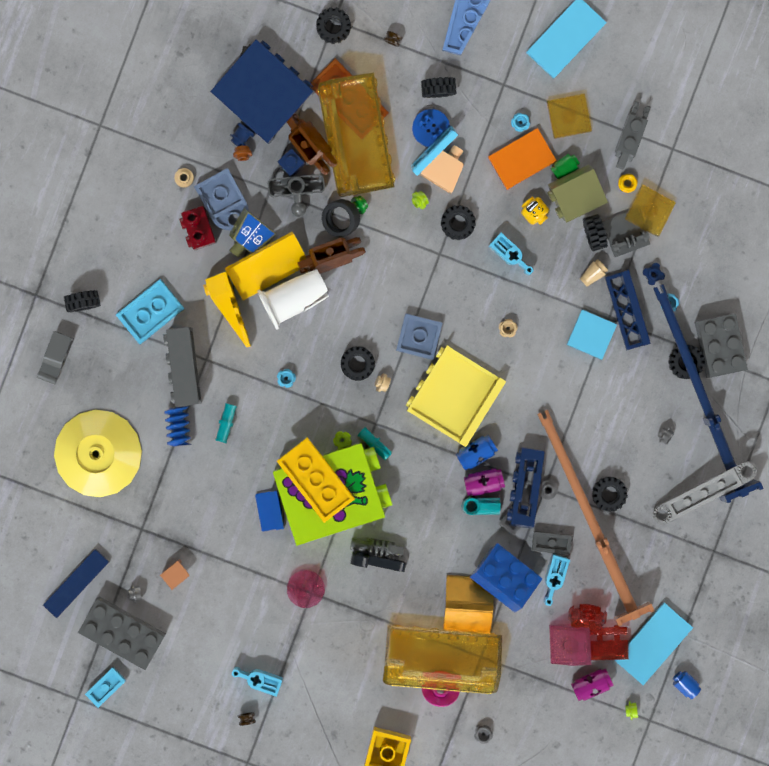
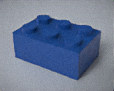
(506, 578)

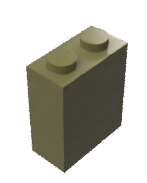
(577, 193)

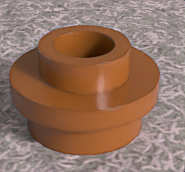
(242, 153)

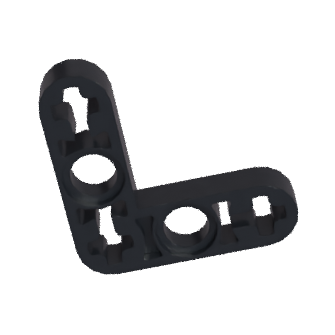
(363, 560)

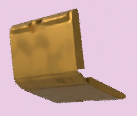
(467, 606)

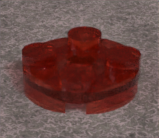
(587, 617)

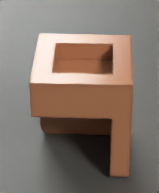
(175, 575)

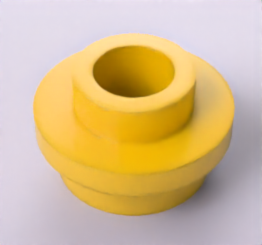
(631, 178)

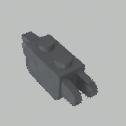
(631, 136)

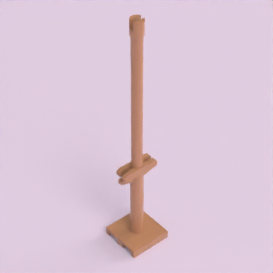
(602, 544)

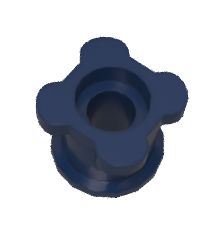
(241, 135)

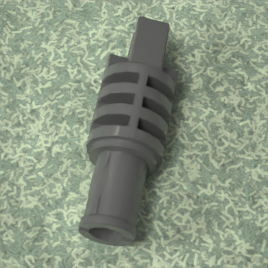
(377, 547)

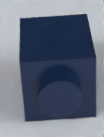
(291, 163)

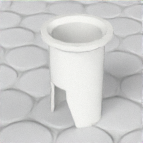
(293, 297)

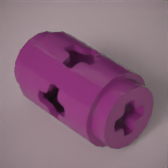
(475, 487)
(584, 689)

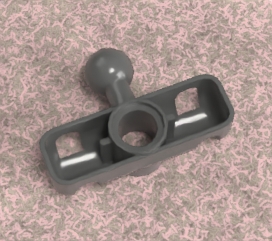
(298, 207)

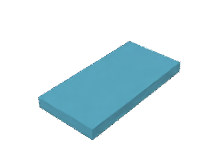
(566, 37)
(654, 643)

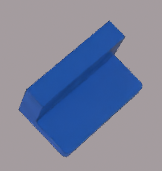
(269, 511)

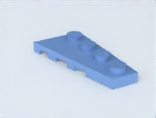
(462, 24)

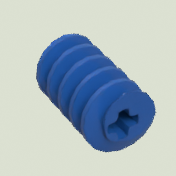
(177, 426)

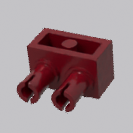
(198, 228)

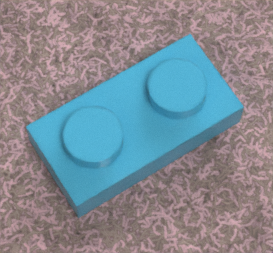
(105, 687)

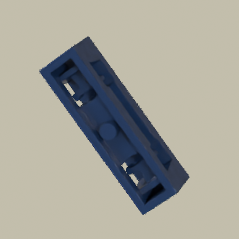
(529, 456)

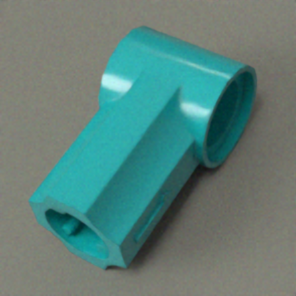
(484, 506)

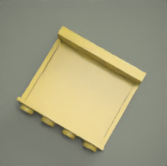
(455, 395)

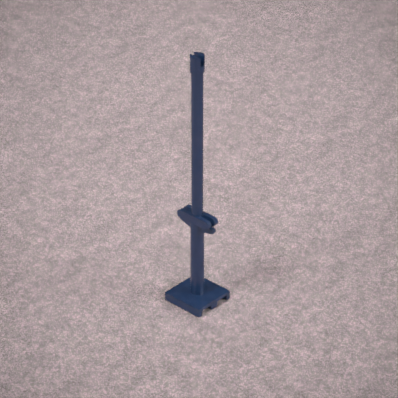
(711, 419)

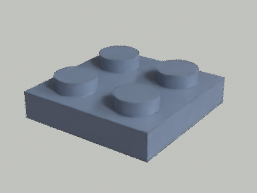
(419, 336)

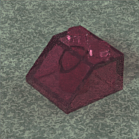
(569, 645)

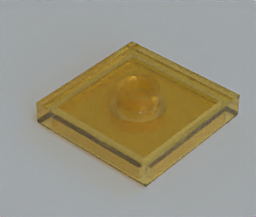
(569, 116)
(650, 210)

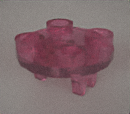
(298, 594)

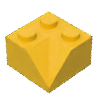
(387, 748)

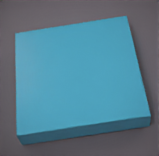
(591, 334)

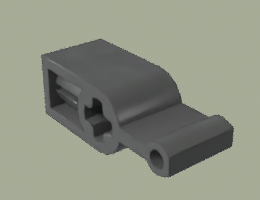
(55, 357)

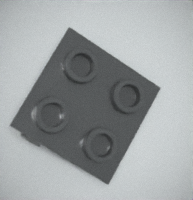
(624, 235)

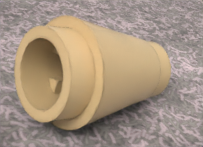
(594, 272)

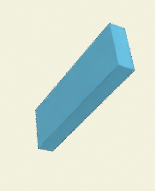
(434, 150)

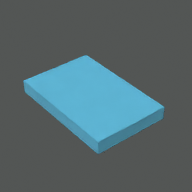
(150, 311)

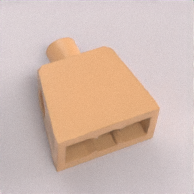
(445, 169)

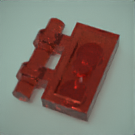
(612, 649)

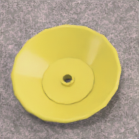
(117, 449)

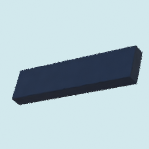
(76, 583)

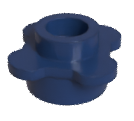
(648, 273)

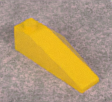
(223, 295)

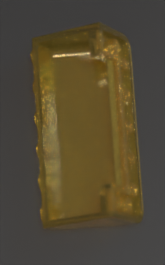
(356, 134)
(442, 659)

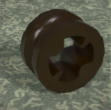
(393, 38)
(246, 718)

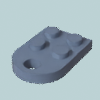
(221, 198)

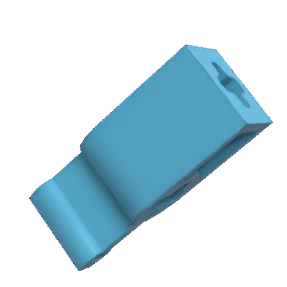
(504, 253)
(560, 574)
(270, 682)

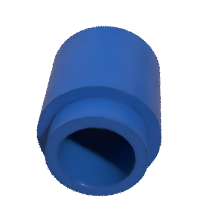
(686, 684)

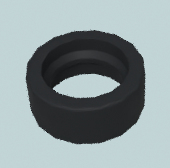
(328, 223)

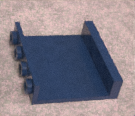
(262, 90)

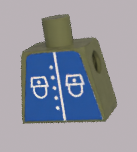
(249, 233)

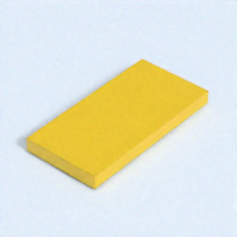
(266, 266)
(315, 479)

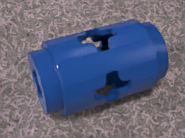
(483, 448)

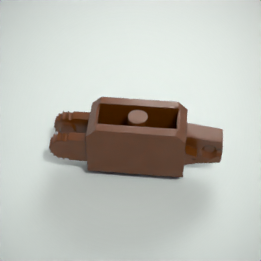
(310, 144)
(331, 255)

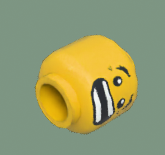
(535, 210)

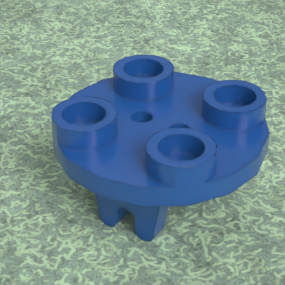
(424, 122)

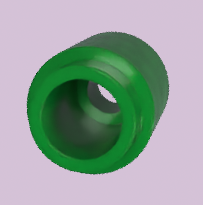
(565, 166)

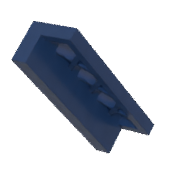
(634, 307)

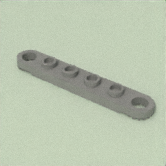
(705, 492)

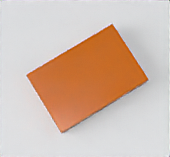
(522, 159)

